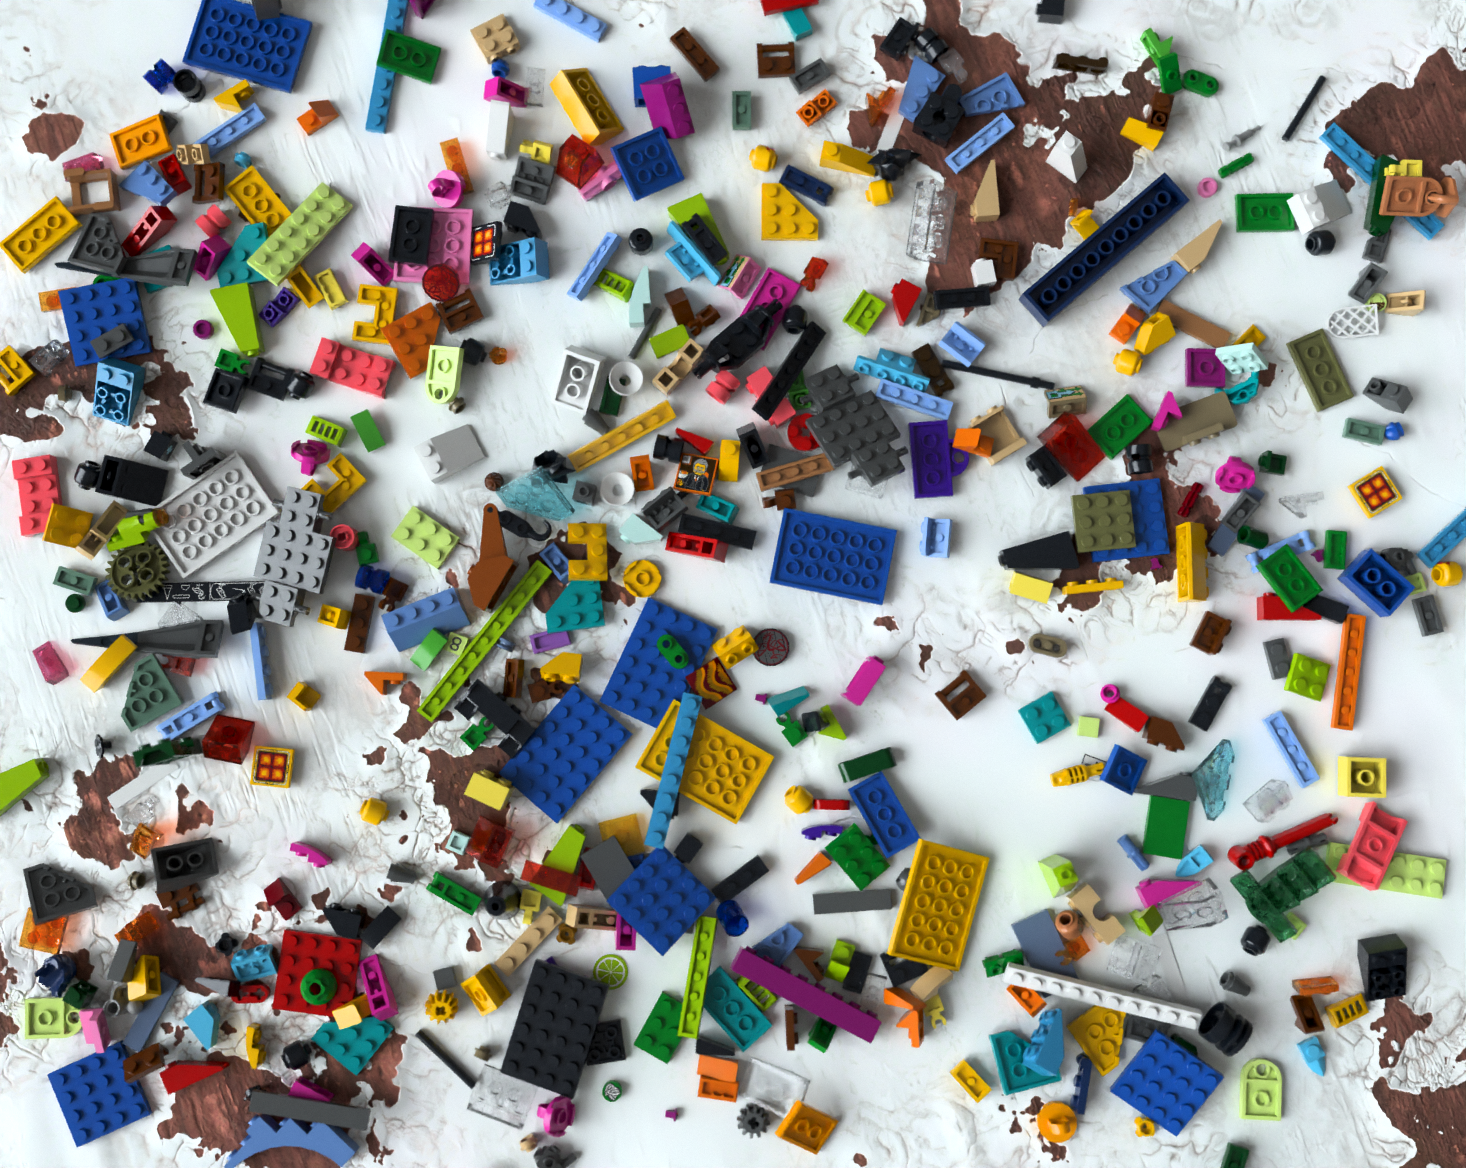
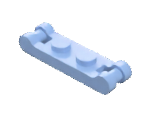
(1291, 541)
(191, 716)

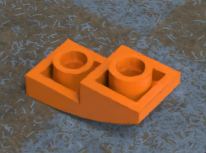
(817, 108)

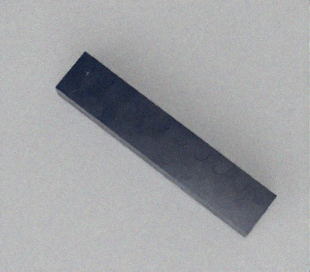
(1103, 249)

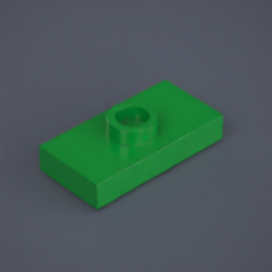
(1169, 73)
(1335, 549)

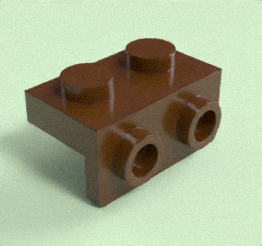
(1210, 633)
(144, 1062)

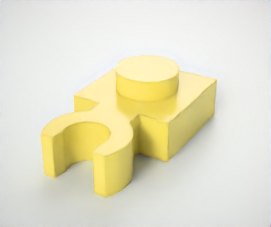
(932, 1008)

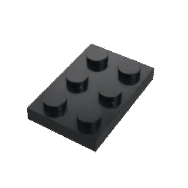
(411, 235)

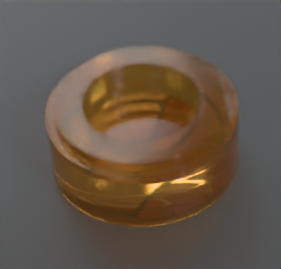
(1073, 205)

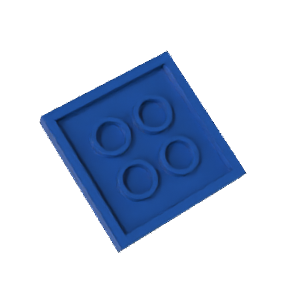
(647, 164)

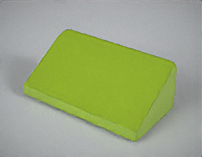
(669, 341)

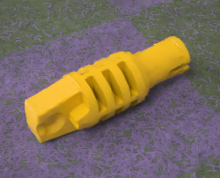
(1075, 774)

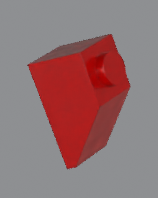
(903, 299)

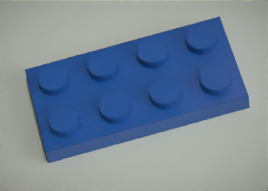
(884, 814)

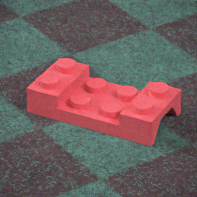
(352, 368)
(37, 490)
(1372, 847)

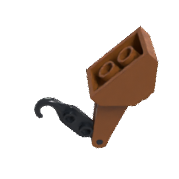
(494, 567)

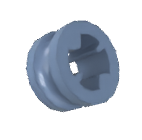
(506, 644)

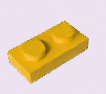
(970, 1080)

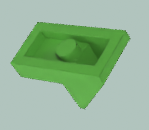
(1153, 46)

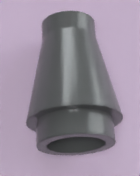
(595, 421)
(399, 873)
(1232, 983)

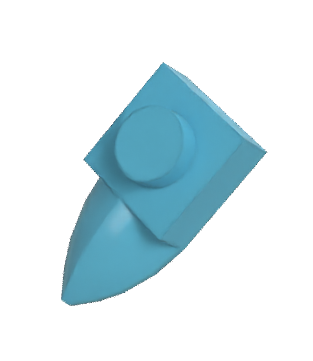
(1194, 862)
(1313, 1055)

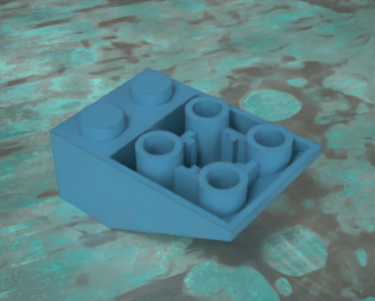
(521, 263)
(117, 390)
(1047, 1045)

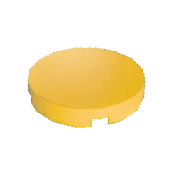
(642, 578)

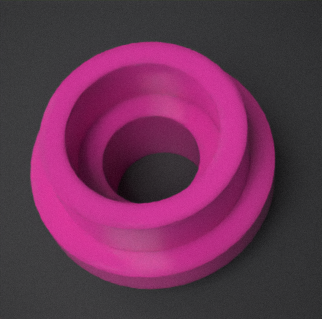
(1110, 688)

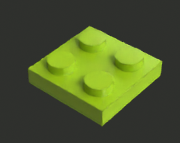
(1307, 677)

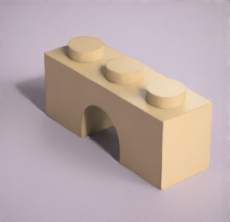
(675, 373)
(1105, 928)

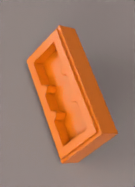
(718, 1089)

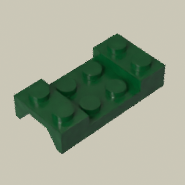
(166, 751)

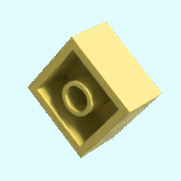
(1362, 777)
(489, 789)

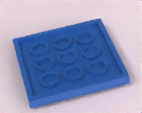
(98, 309)
(1147, 519)
(661, 899)
(1166, 1082)
(96, 1095)

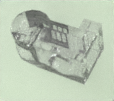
(49, 357)

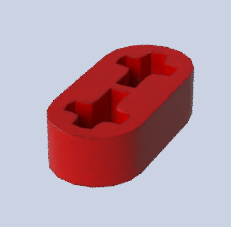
(831, 804)
(252, 998)

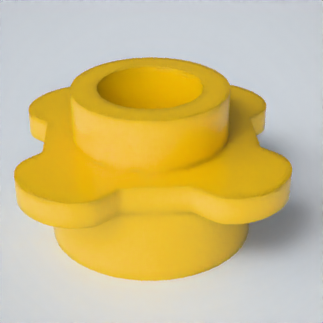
(1148, 1131)

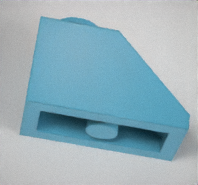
(205, 1023)

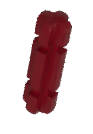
(1190, 499)

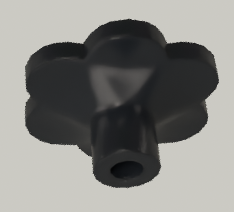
(101, 746)

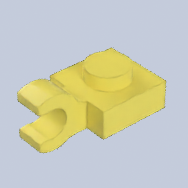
(539, 150)
(1406, 168)
(530, 902)

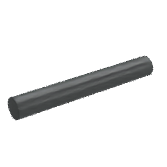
(645, 332)

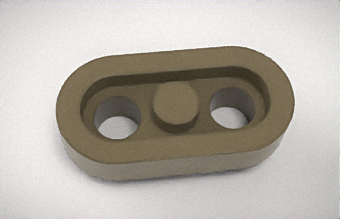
(1046, 646)

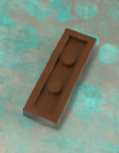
(694, 54)
(359, 623)

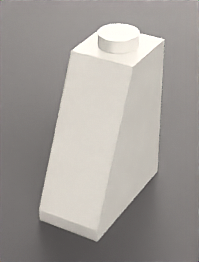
(499, 130)
(1068, 157)

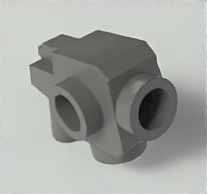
(1399, 558)
(549, 1158)

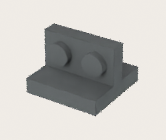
(202, 459)

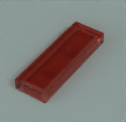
(551, 878)

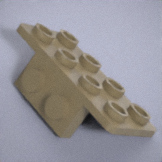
(1200, 420)

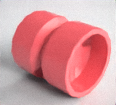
(213, 221)
(722, 387)
(346, 537)

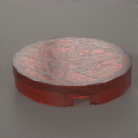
(441, 282)

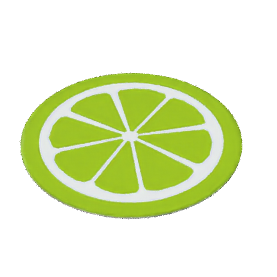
(611, 970)

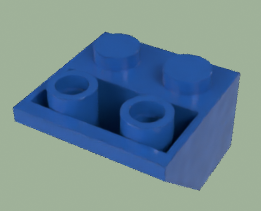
(643, 74)

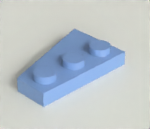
(920, 83)
(992, 97)
(149, 184)
(1154, 287)
(779, 943)

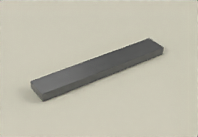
(310, 1109)

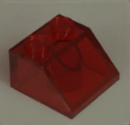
(577, 161)
(228, 739)

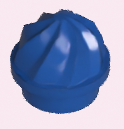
(500, 68)
(1393, 431)

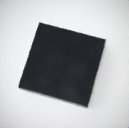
(226, 390)

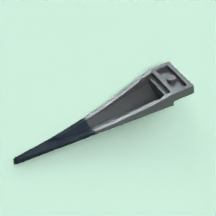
(158, 268)
(186, 640)

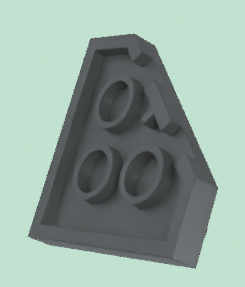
(99, 247)
(56, 894)

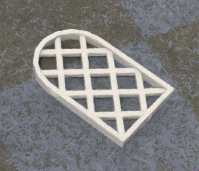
(1375, 320)

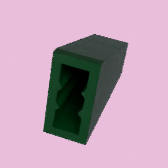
(1374, 222)

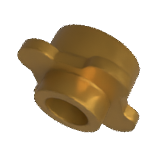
(561, 937)

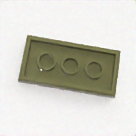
(1319, 370)

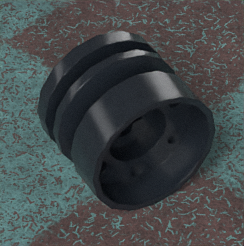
(1225, 1029)

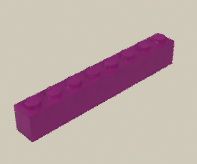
(805, 994)

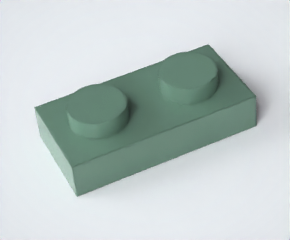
(741, 110)
(1363, 431)
(75, 581)

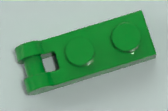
(454, 893)

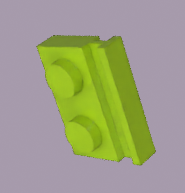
(864, 312)

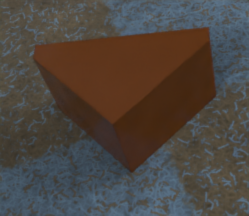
(679, 306)

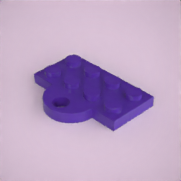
(933, 459)

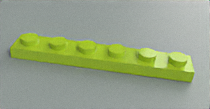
(697, 977)

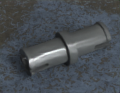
(1314, 841)

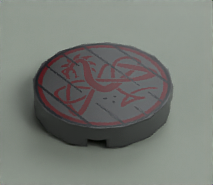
(772, 647)

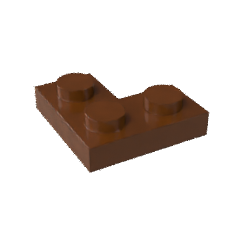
(1004, 252)

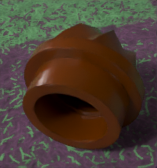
(494, 481)

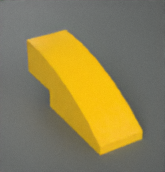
(305, 286)
(108, 663)

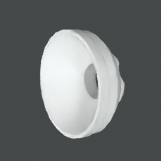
(632, 371)
(610, 481)

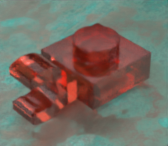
(814, 270)

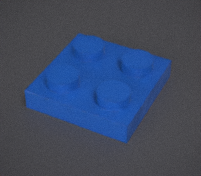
(1123, 769)

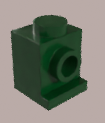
(80, 994)

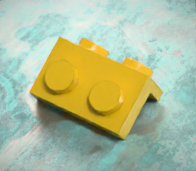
(735, 647)

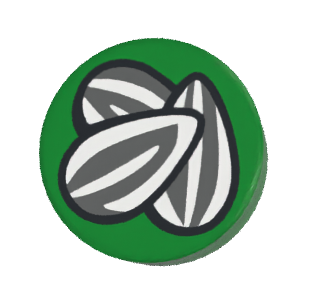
(612, 1090)

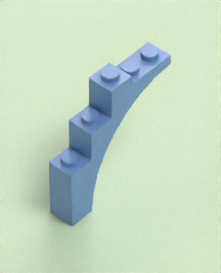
(320, 1137)

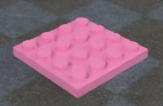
(448, 245)

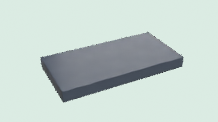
(1040, 943)

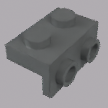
(664, 509)

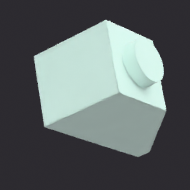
(638, 532)

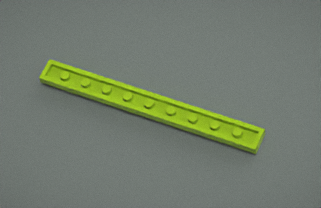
(484, 641)

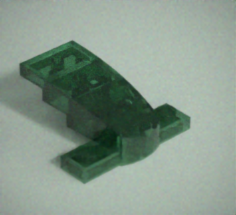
(1283, 890)

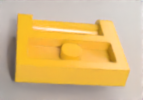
(16, 368)

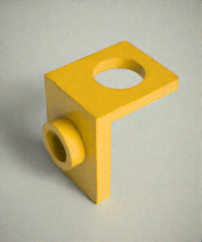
(1084, 224)

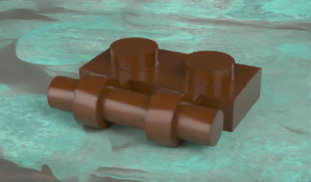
(173, 897)

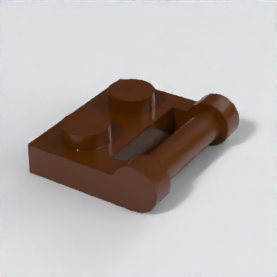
(775, 66)
(213, 183)
(462, 316)
(965, 699)

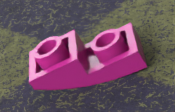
(315, 856)

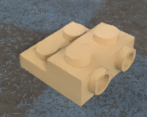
(495, 39)

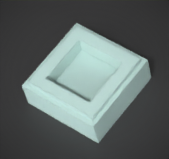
(458, 842)

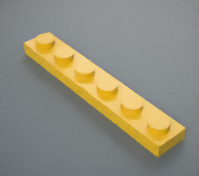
(621, 436)

